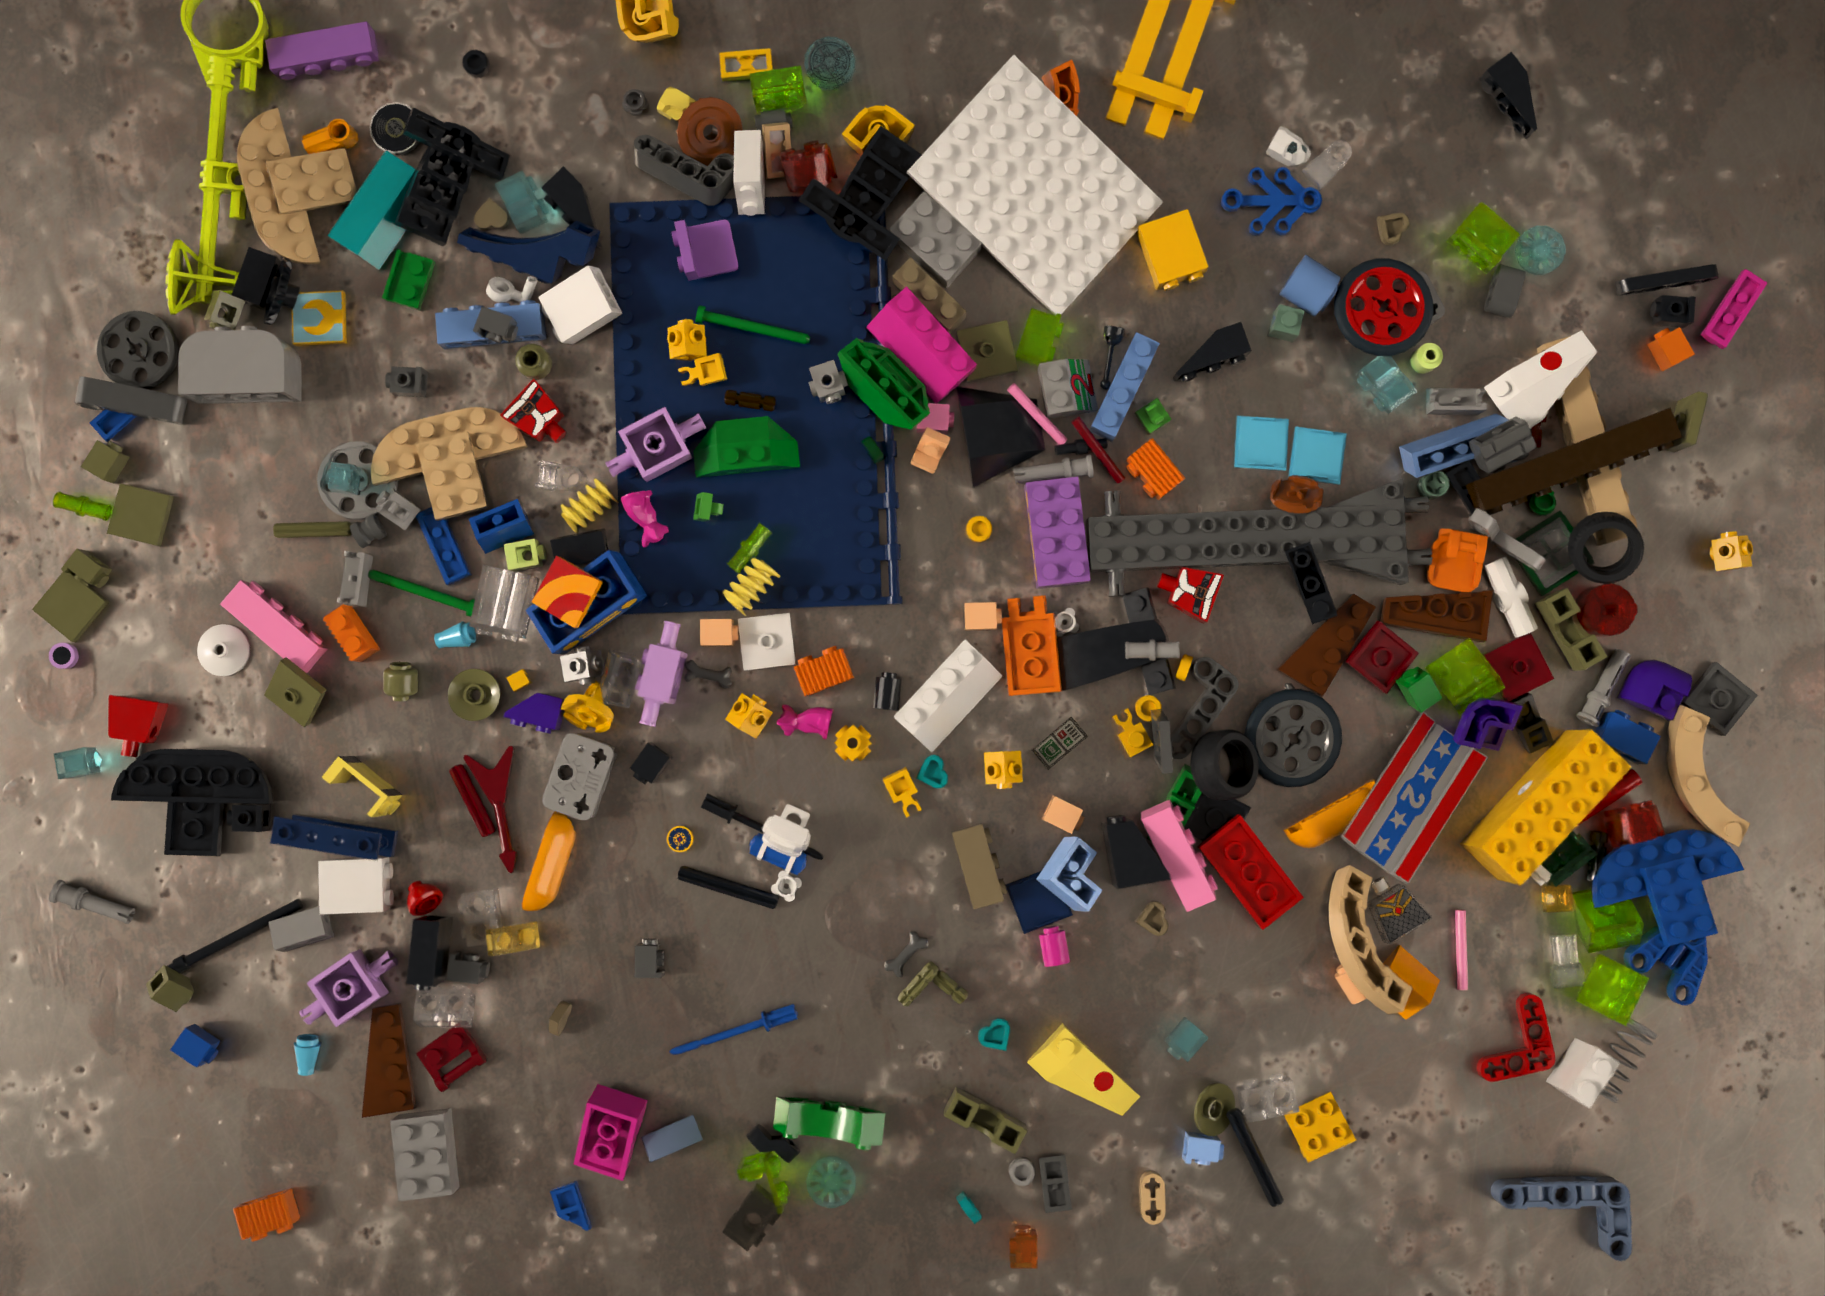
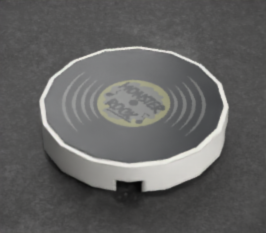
(388, 128)

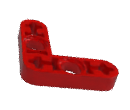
(1532, 1046)

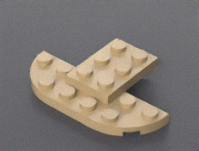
(285, 186)
(446, 454)

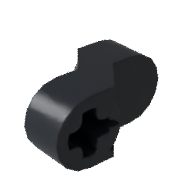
(765, 1142)

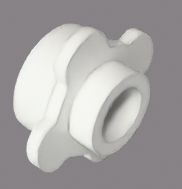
(1071, 625)
(789, 893)

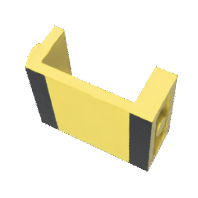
(346, 766)

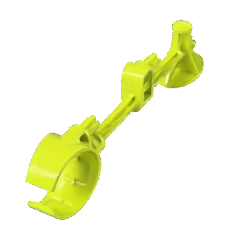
(217, 175)

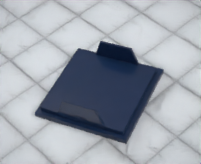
(1035, 903)

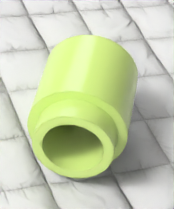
(1421, 363)

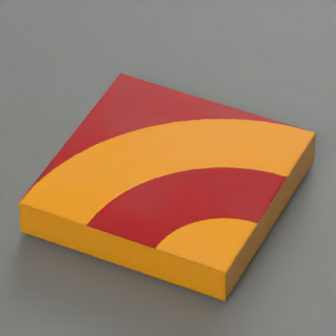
(567, 592)

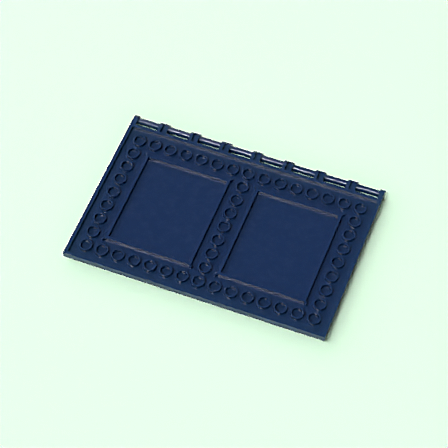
(820, 514)

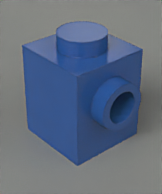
(196, 1046)

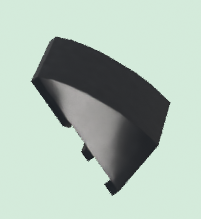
(997, 432)

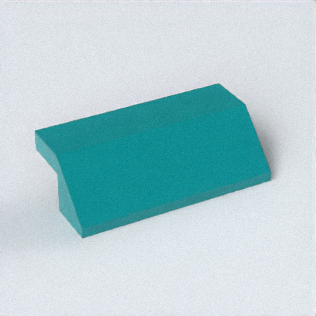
(370, 217)

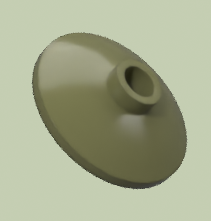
(461, 692)
(1212, 1109)

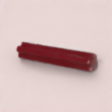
(472, 800)

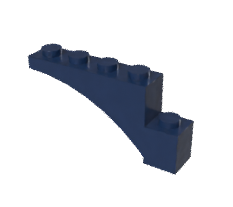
(538, 256)

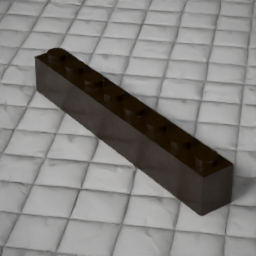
(1573, 461)

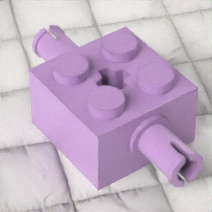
(639, 439)
(661, 673)
(331, 986)

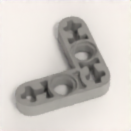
(1487, 525)

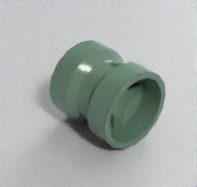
(1438, 484)

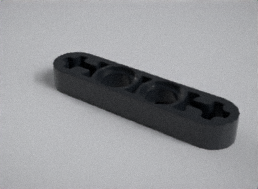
(1667, 280)

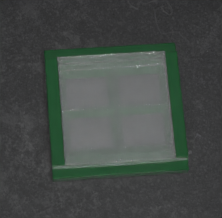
(1551, 542)

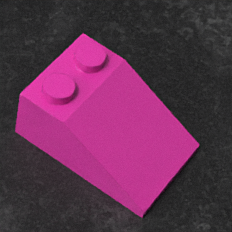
(609, 1131)

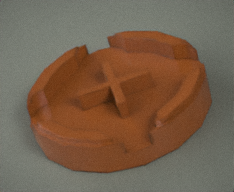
(1296, 494)

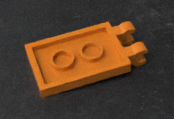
(1031, 649)

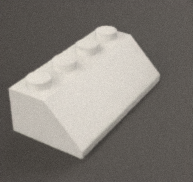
(948, 696)

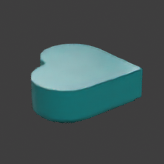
(932, 772)
(995, 1035)
(969, 1207)

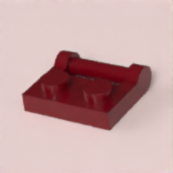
(445, 1050)

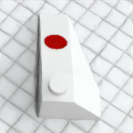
(1541, 380)

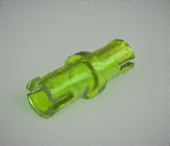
(82, 506)
(749, 548)

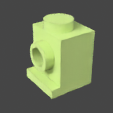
(516, 551)

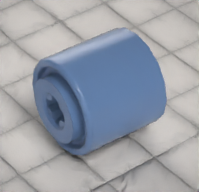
(1311, 286)

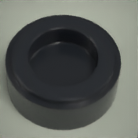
(476, 63)

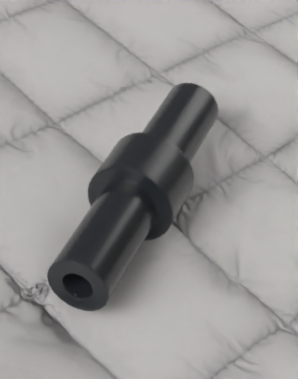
(1079, 447)

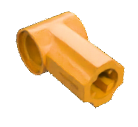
(328, 138)

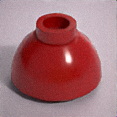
(423, 898)

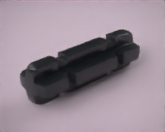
(1599, 839)

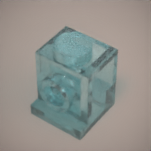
(343, 478)

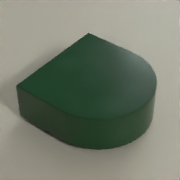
(872, 449)

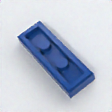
(443, 547)

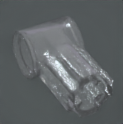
(1566, 968)

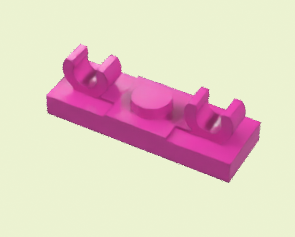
(1733, 309)

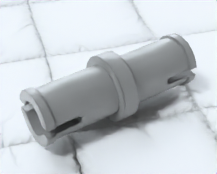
(1152, 650)

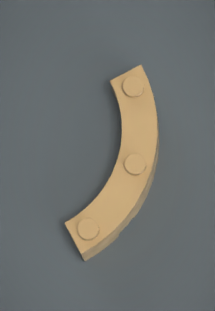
(1690, 779)
(1355, 944)

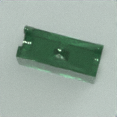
(1568, 858)

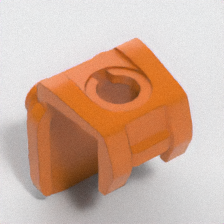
(1457, 560)

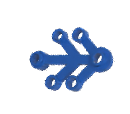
(1275, 199)

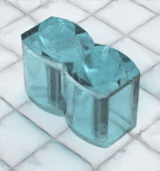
(521, 201)
(1386, 383)

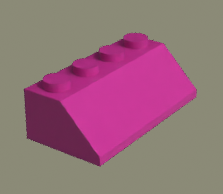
(922, 344)

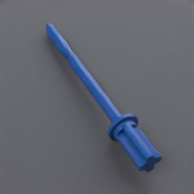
(769, 1020)

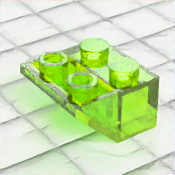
(778, 89)

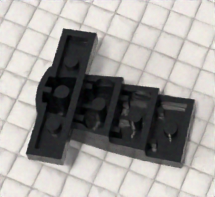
(443, 174)
(866, 194)
(1101, 651)

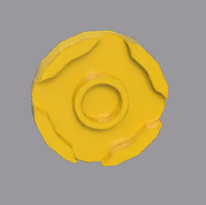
(588, 710)

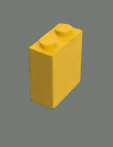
(1172, 250)

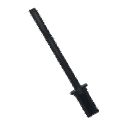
(728, 812)

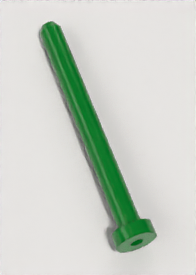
(703, 315)
(422, 591)

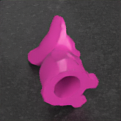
(642, 512)
(810, 721)

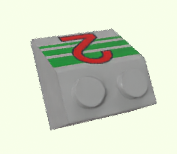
(1067, 388)

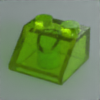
(1608, 925)

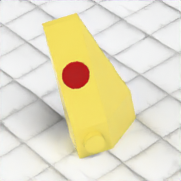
(1076, 1068)

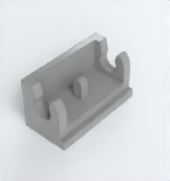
(1455, 401)
(355, 579)
(300, 930)

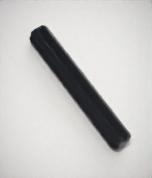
(727, 887)
(1255, 1157)

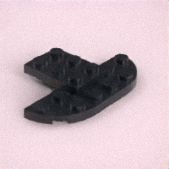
(196, 788)

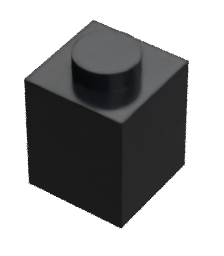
(650, 763)

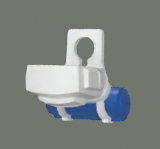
(783, 841)

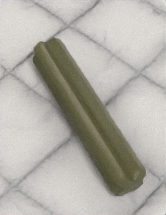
(312, 529)

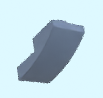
(671, 1138)

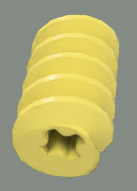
(587, 505)
(750, 585)

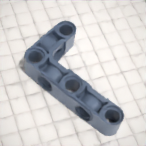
(1612, 1212)

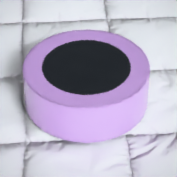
(63, 655)

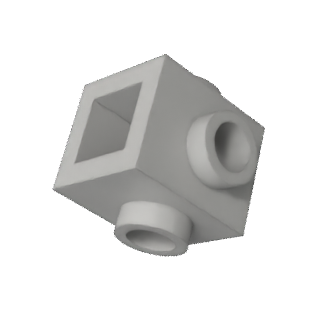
(824, 374)
(582, 665)

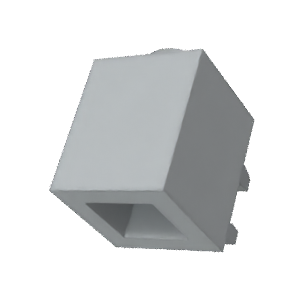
(396, 508)

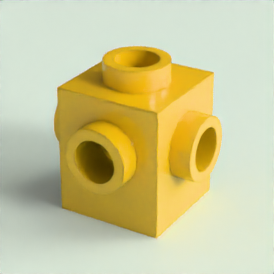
(687, 340)
(1731, 551)
(749, 714)
(860, 735)
(1003, 768)

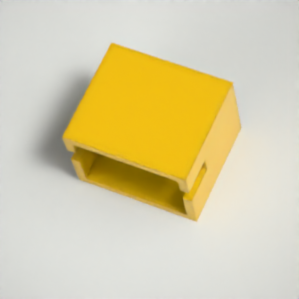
(519, 680)

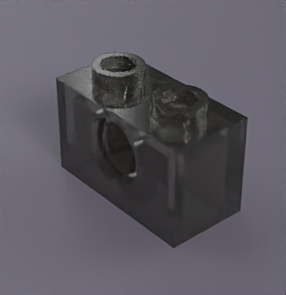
(741, 1229)

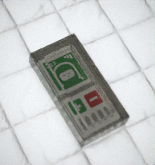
(1059, 743)

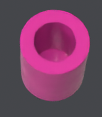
(1054, 946)

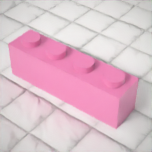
(273, 625)
(1178, 855)

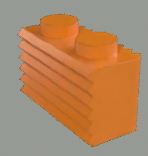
(1154, 469)
(351, 633)
(823, 671)
(266, 1214)

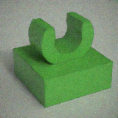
(1152, 416)
(705, 507)

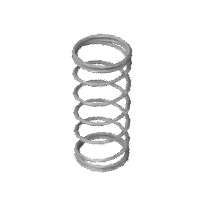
(1635, 1026)

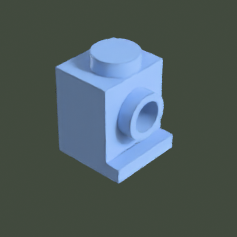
(1202, 1148)

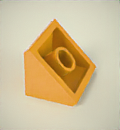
(1415, 975)

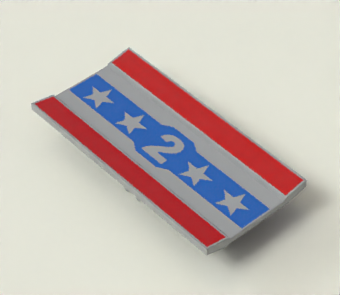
(1413, 799)

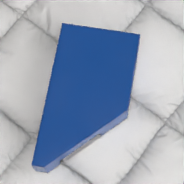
(570, 1204)

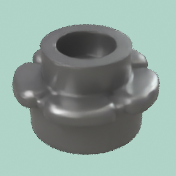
(631, 96)

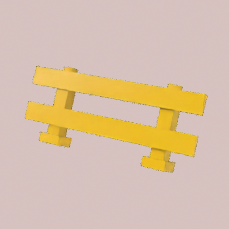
(1168, 94)

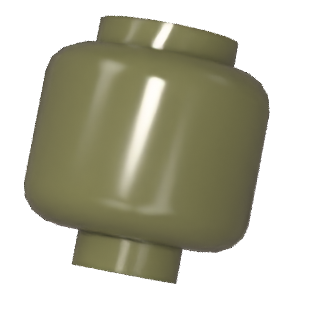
(533, 361)
(400, 681)

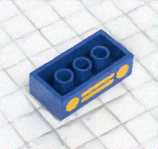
(616, 595)

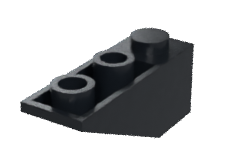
(1511, 89)
(570, 197)
(1222, 347)
(1311, 583)

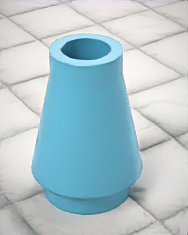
(456, 636)
(306, 1053)

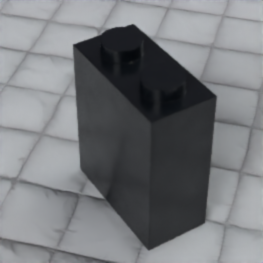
(429, 951)

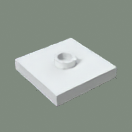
(766, 641)

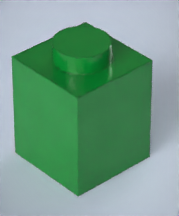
(1419, 689)

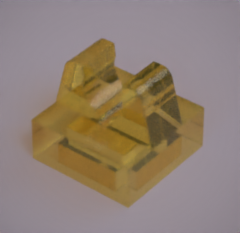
(1557, 898)

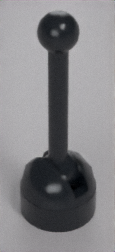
(1112, 336)

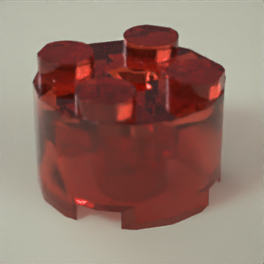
(808, 163)
(1618, 605)
(1634, 825)

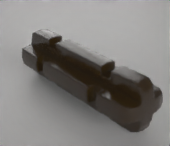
(750, 400)

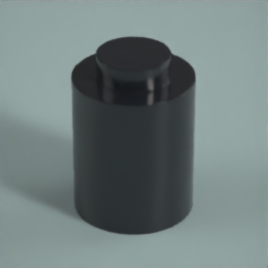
(887, 692)

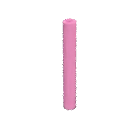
(1037, 414)
(1461, 949)

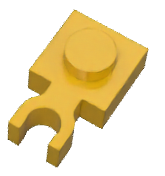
(708, 370)
(1134, 737)
(902, 788)

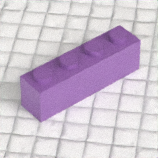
(322, 50)

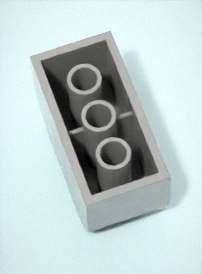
(238, 367)

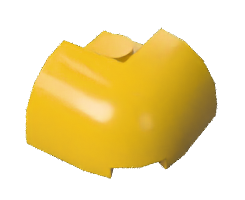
(647, 19)
(867, 122)

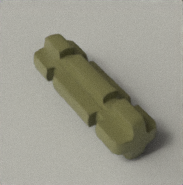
(918, 984)
(949, 986)

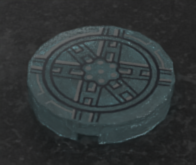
(829, 63)

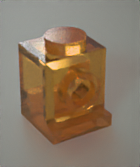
(1024, 1247)

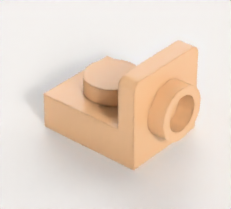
(930, 450)

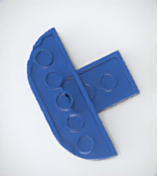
(1672, 876)

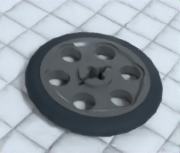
(1328, 740)

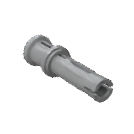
(1065, 469)
(1600, 696)
(80, 898)

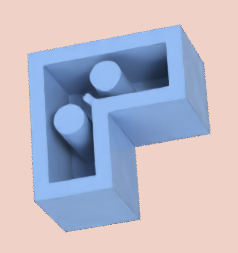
(1066, 876)

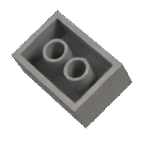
(936, 239)
(424, 1154)

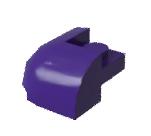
(1656, 688)
(1486, 723)

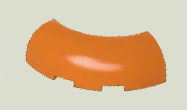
(1064, 84)

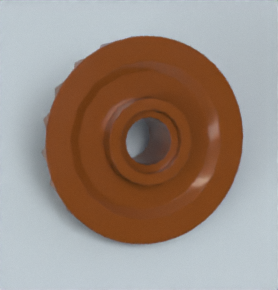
(696, 117)

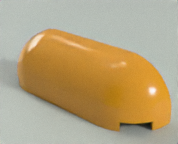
(1329, 820)
(549, 863)

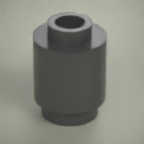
(772, 116)

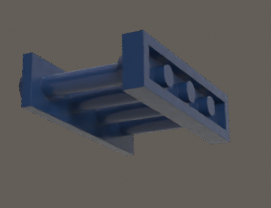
(334, 837)

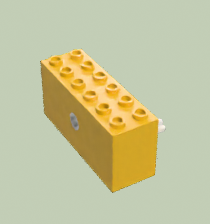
(1545, 807)

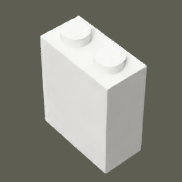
(749, 172)
(579, 305)
(355, 885)
(1582, 1072)

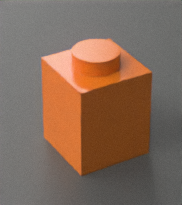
(1670, 348)

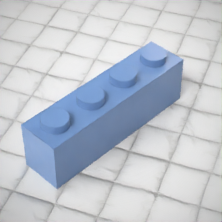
(456, 327)
(1124, 386)
(1446, 447)

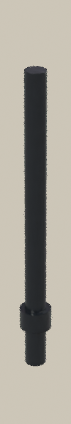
(184, 962)

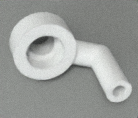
(503, 291)

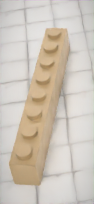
(1579, 421)

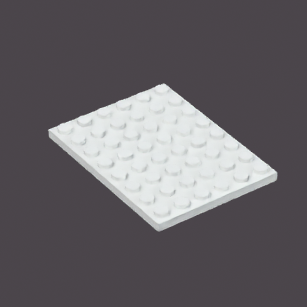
(1035, 186)

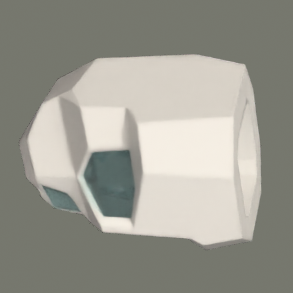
(1288, 148)

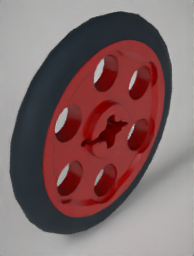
(1351, 321)

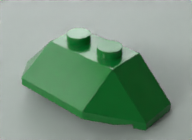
(884, 383)
(745, 447)

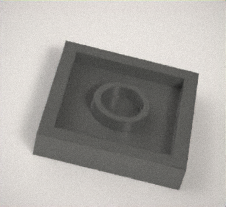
(1720, 698)
(1162, 741)

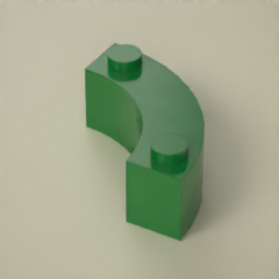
(832, 1120)

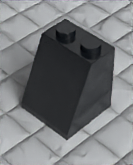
(1130, 855)

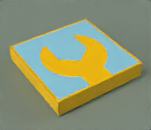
(319, 318)

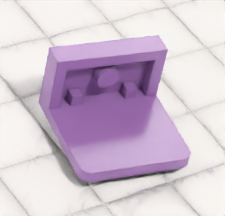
(705, 249)

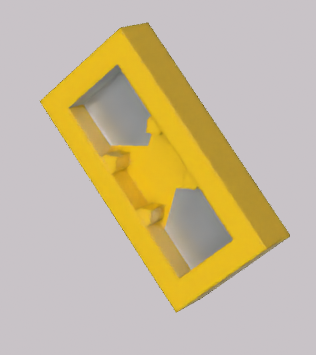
(739, 64)

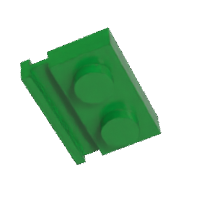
(408, 280)

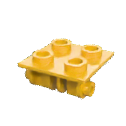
(1320, 1127)

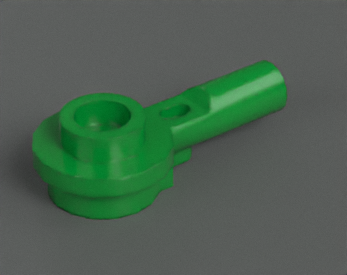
(1543, 505)

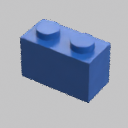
(501, 526)
(1627, 738)

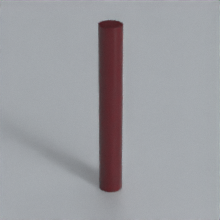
(1097, 449)

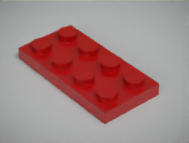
(1250, 872)

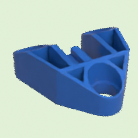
(1685, 960)

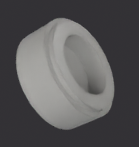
(1022, 1171)

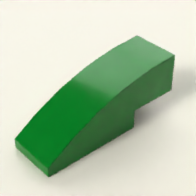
(1184, 793)

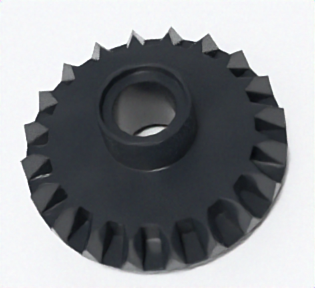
(280, 292)

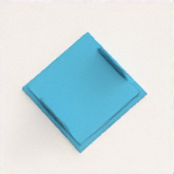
(1261, 443)
(1318, 454)

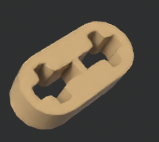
(1146, 1198)

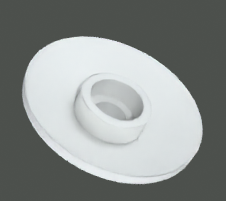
(235, 651)

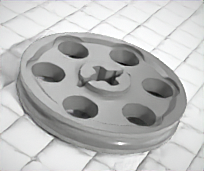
(334, 500)

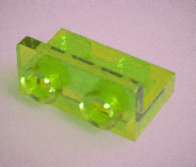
(1038, 337)

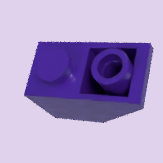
(538, 710)

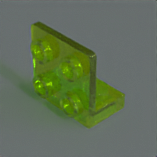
(1483, 237)
(1465, 676)
(1612, 989)
(755, 1165)

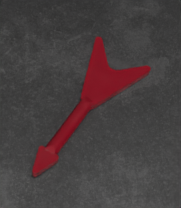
(495, 786)

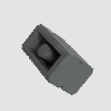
(1502, 445)

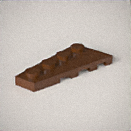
(1449, 615)
(1323, 653)
(388, 1067)

